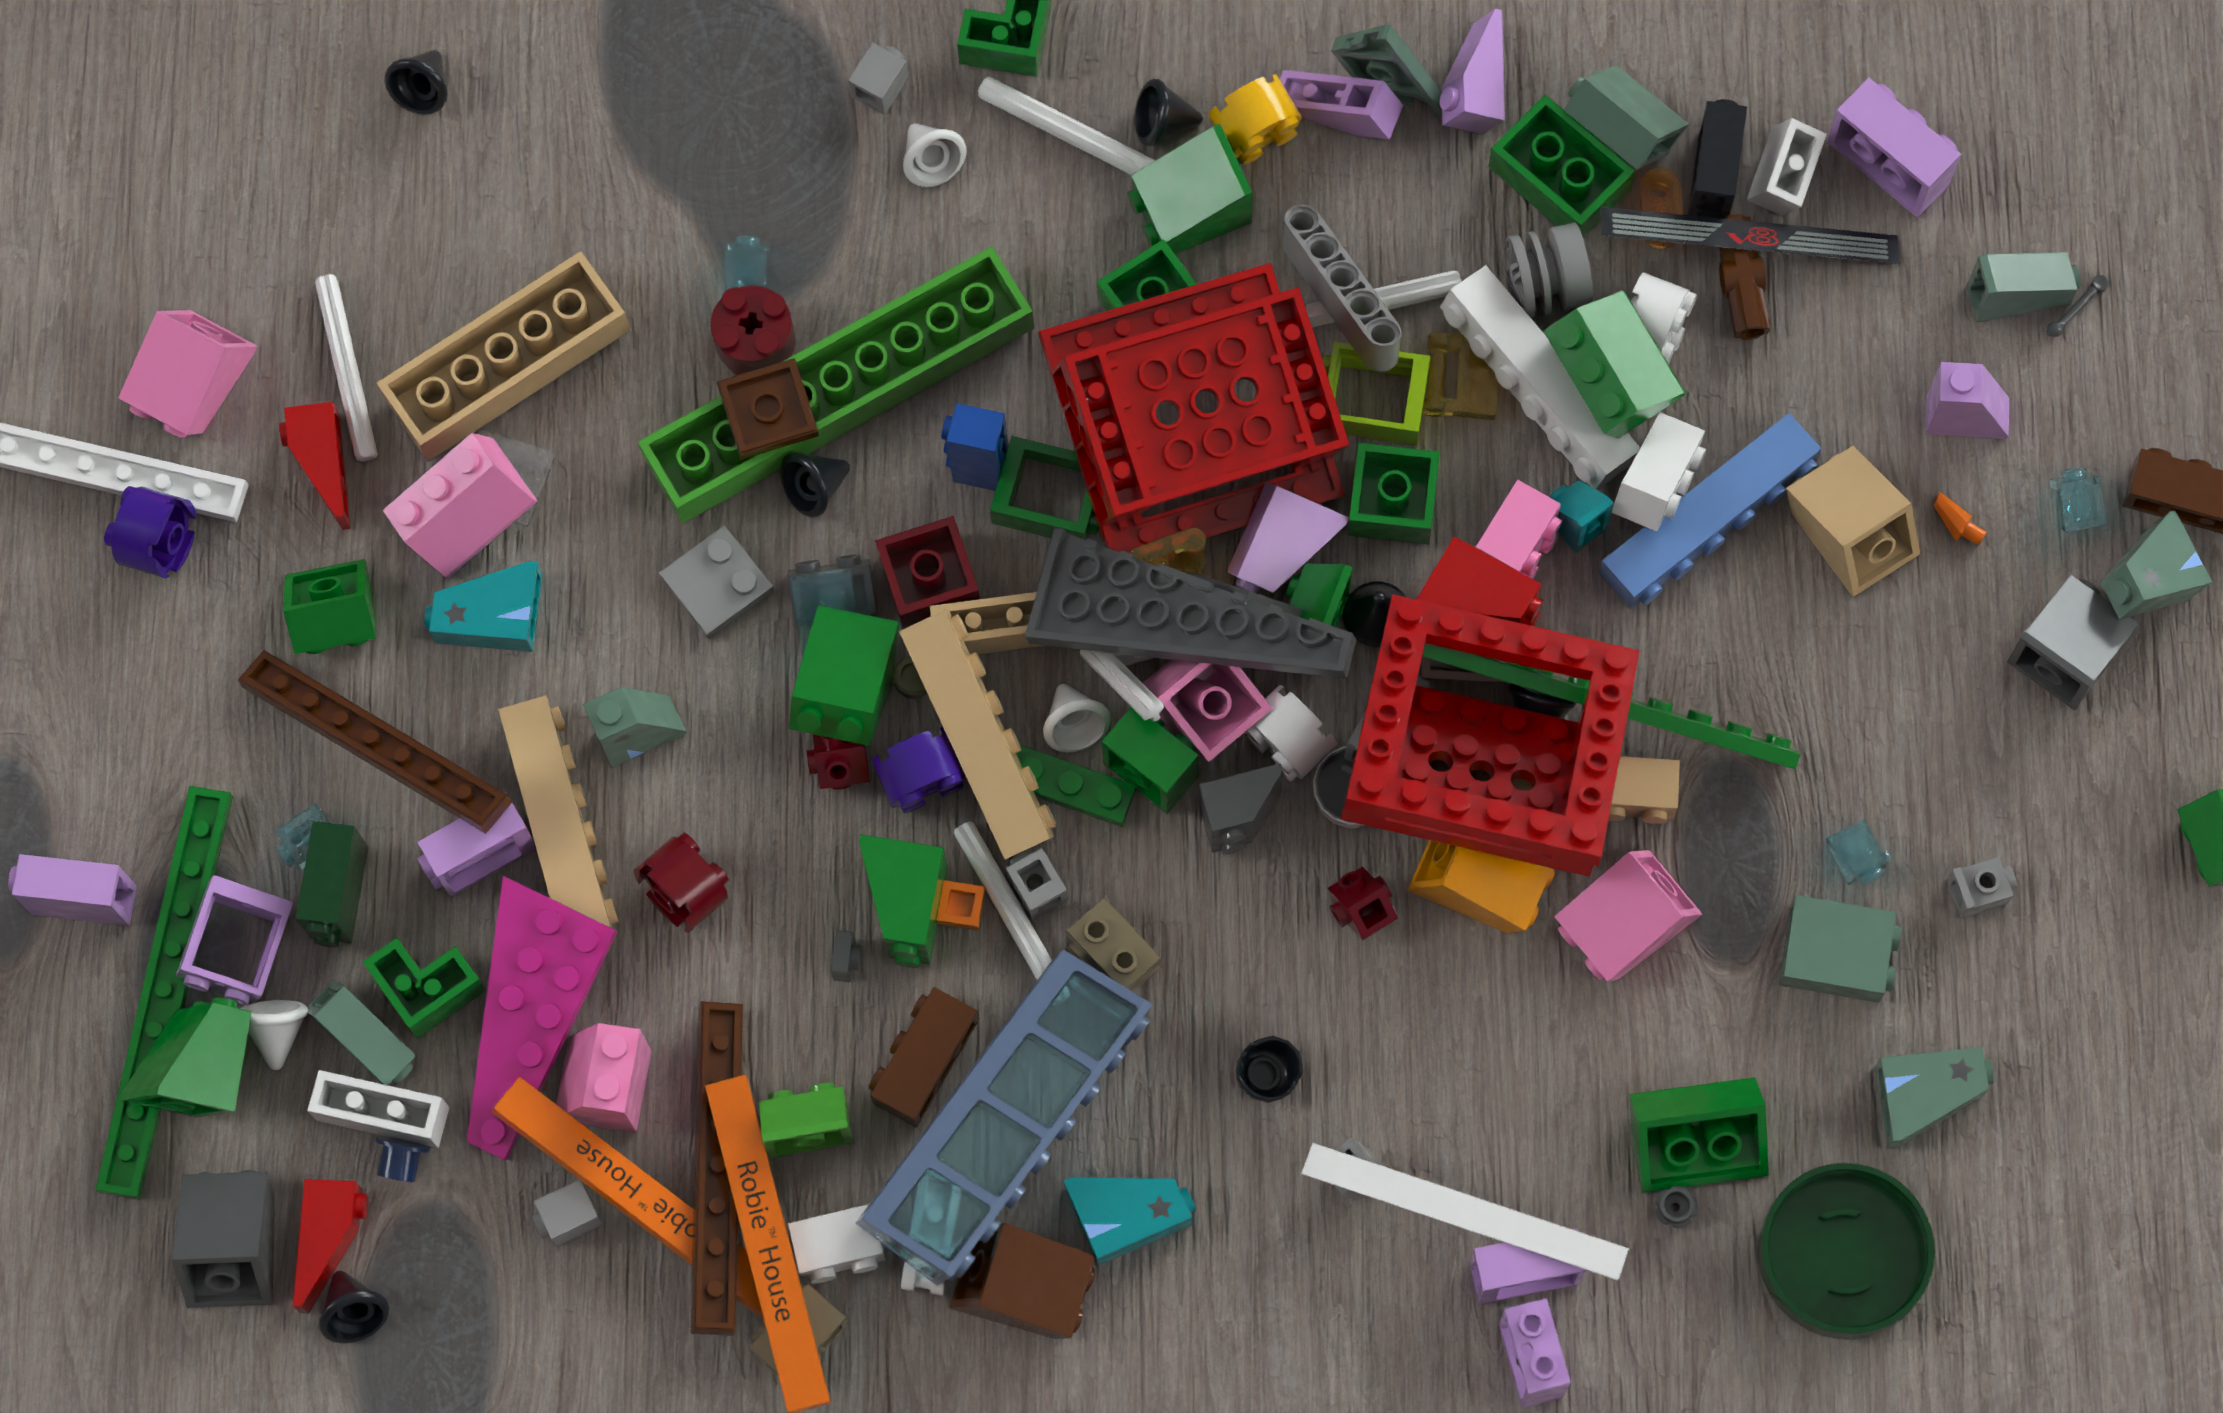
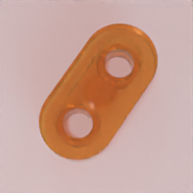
(1670, 203)

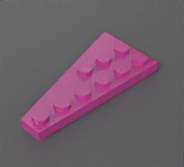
(536, 986)

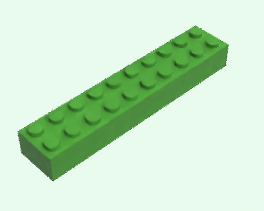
(850, 379)

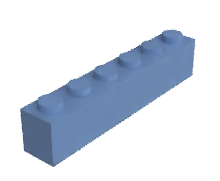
(1710, 511)

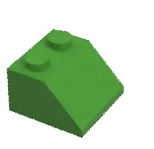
(805, 1120)

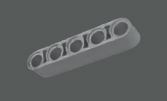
(1341, 288)

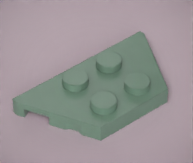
(1384, 56)

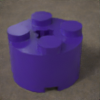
(151, 531)
(919, 769)

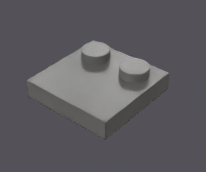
(716, 582)

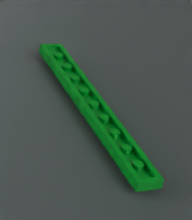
(1654, 713)
(163, 992)

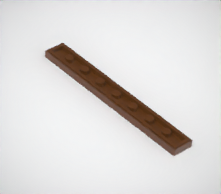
(375, 741)
(714, 1207)

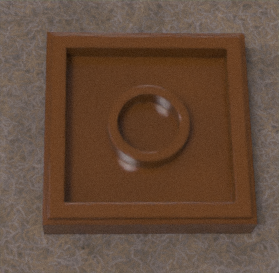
(767, 408)

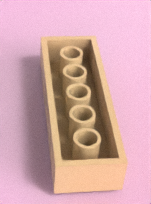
(504, 356)

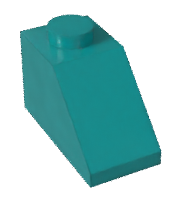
(1583, 513)

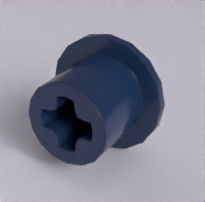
(399, 1158)

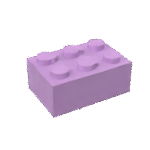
(1893, 146)

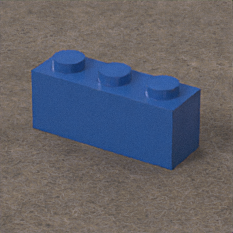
(975, 445)

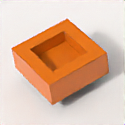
(960, 905)

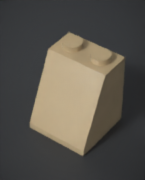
(1855, 519)

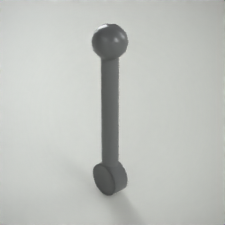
(2098, 285)

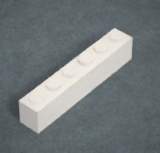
(1535, 375)

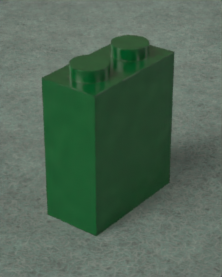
(332, 883)

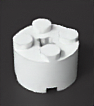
(1663, 310)
(1290, 735)

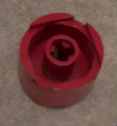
(740, 313)
(683, 882)

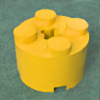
(1257, 117)

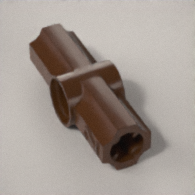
(1744, 285)

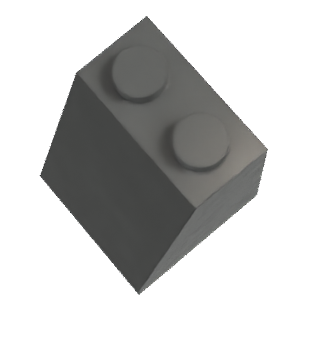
(2072, 642)
(225, 1239)

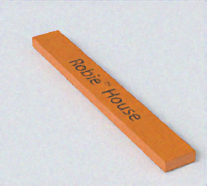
(612, 1176)
(768, 1245)

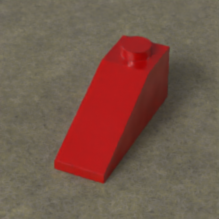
(317, 446)
(327, 1229)

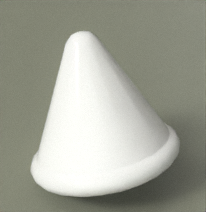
(932, 155)
(1075, 721)
(275, 1027)

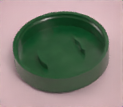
(1846, 1251)

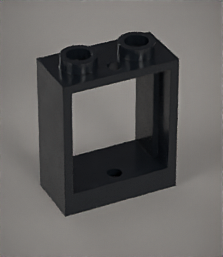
(1717, 159)

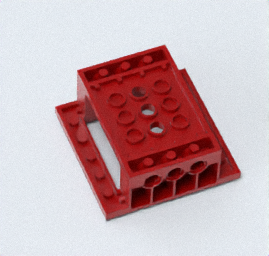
(1166, 350)
(1565, 761)

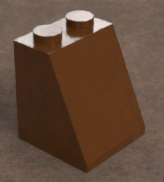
(1026, 1283)

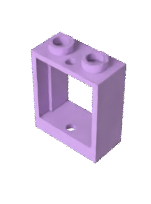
(464, 855)
(248, 901)
(1510, 1272)
(1533, 1340)

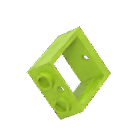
(1408, 365)

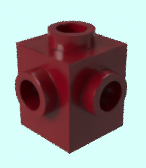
(838, 762)
(1362, 902)

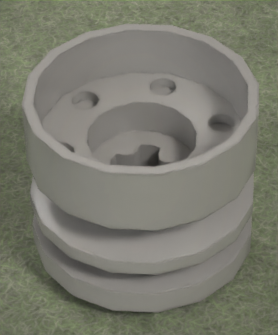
(1551, 270)

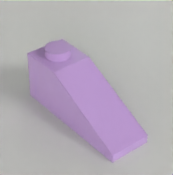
(1475, 85)
(1344, 103)

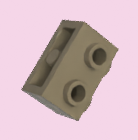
(1113, 946)

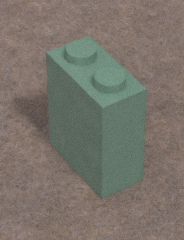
(1625, 116)
(1839, 949)

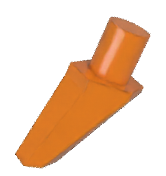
(1957, 520)

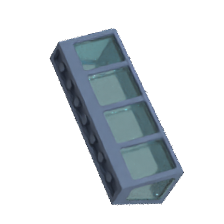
(1004, 1118)

